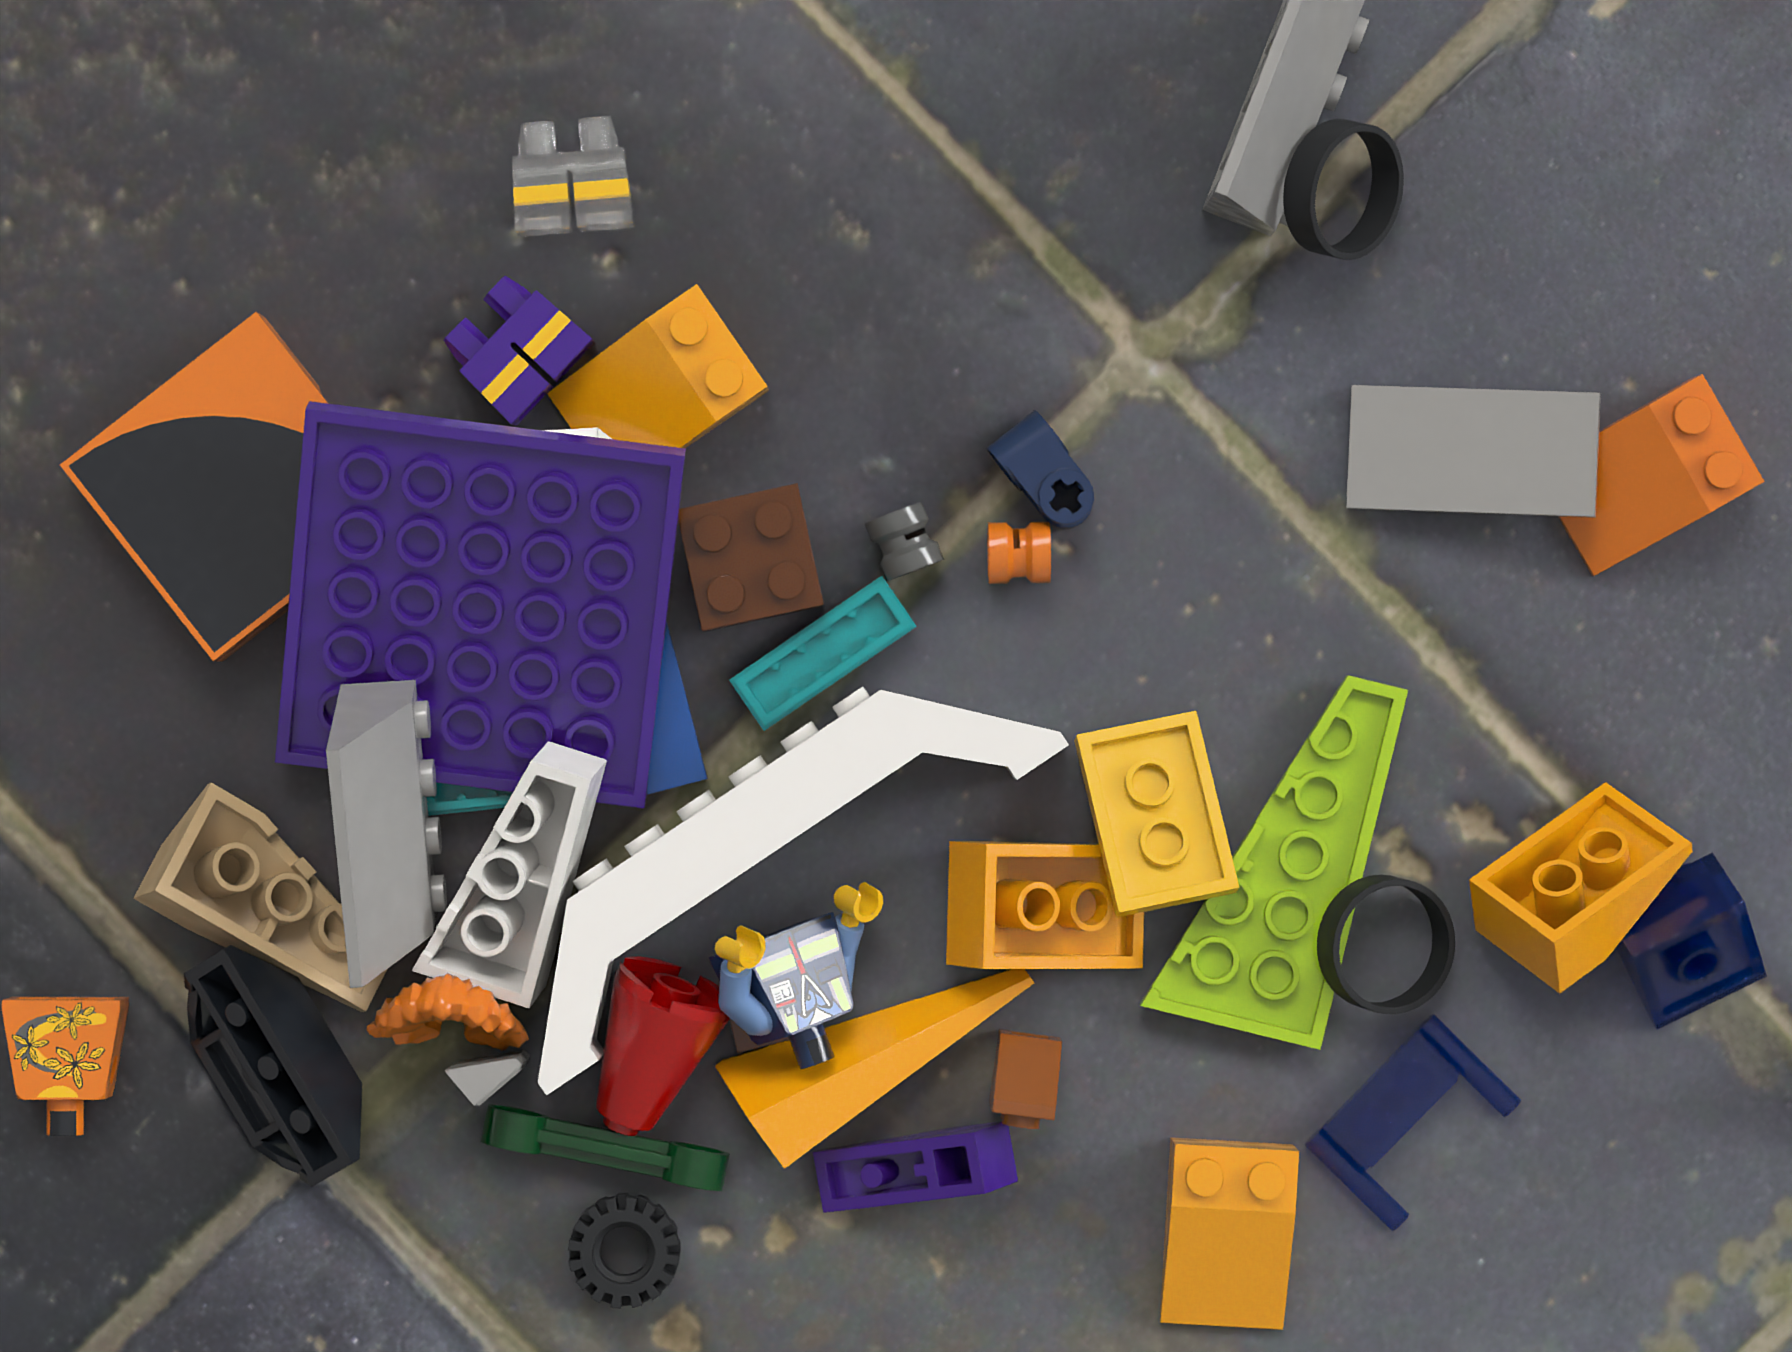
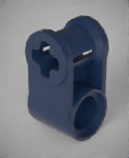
(1038, 462)

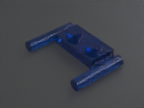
(1393, 1103)

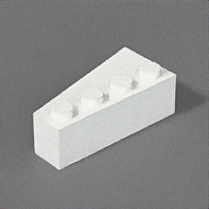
(516, 892)

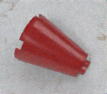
(653, 1041)

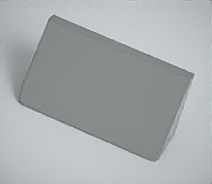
(486, 1074)

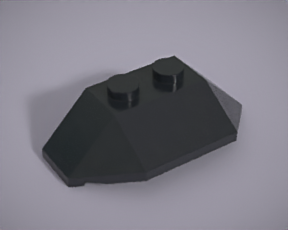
(275, 1063)

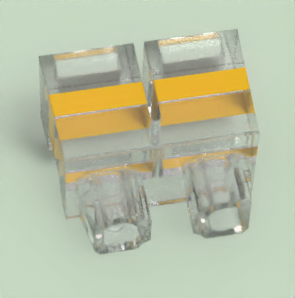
(543, 175)

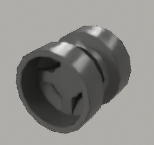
(904, 541)

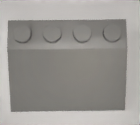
(1282, 106)
(383, 824)

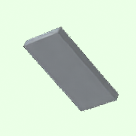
(1473, 451)

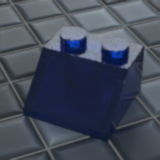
(1691, 944)

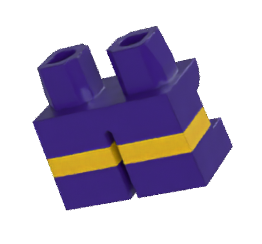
(533, 326)

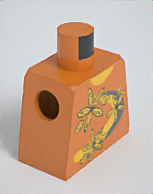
(64, 1053)

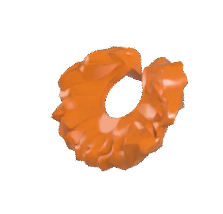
(422, 1008)

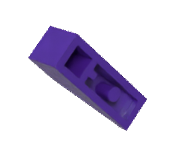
(916, 1167)

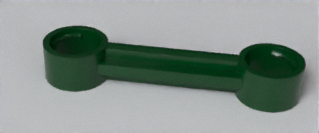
(539, 1134)

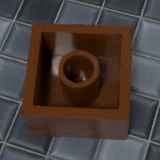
(750, 557)

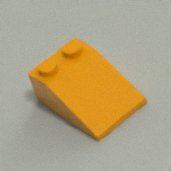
(663, 378)
(1576, 886)
(1036, 909)
(1228, 1233)

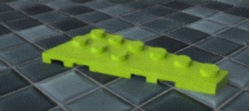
(1254, 952)

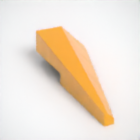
(872, 1055)

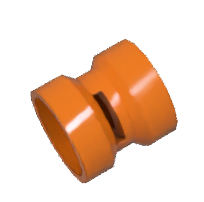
(1019, 552)

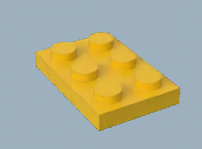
(1156, 814)

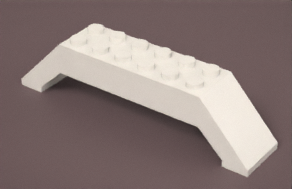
(744, 827)

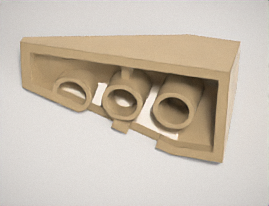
(245, 888)

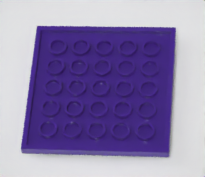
(494, 572)

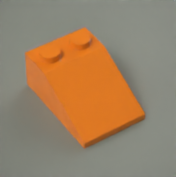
(1661, 474)

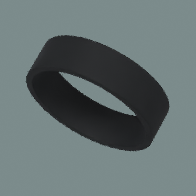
(1302, 183)
(1440, 957)

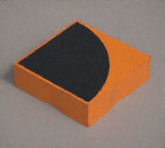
(209, 484)

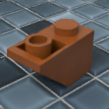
(1025, 1078)

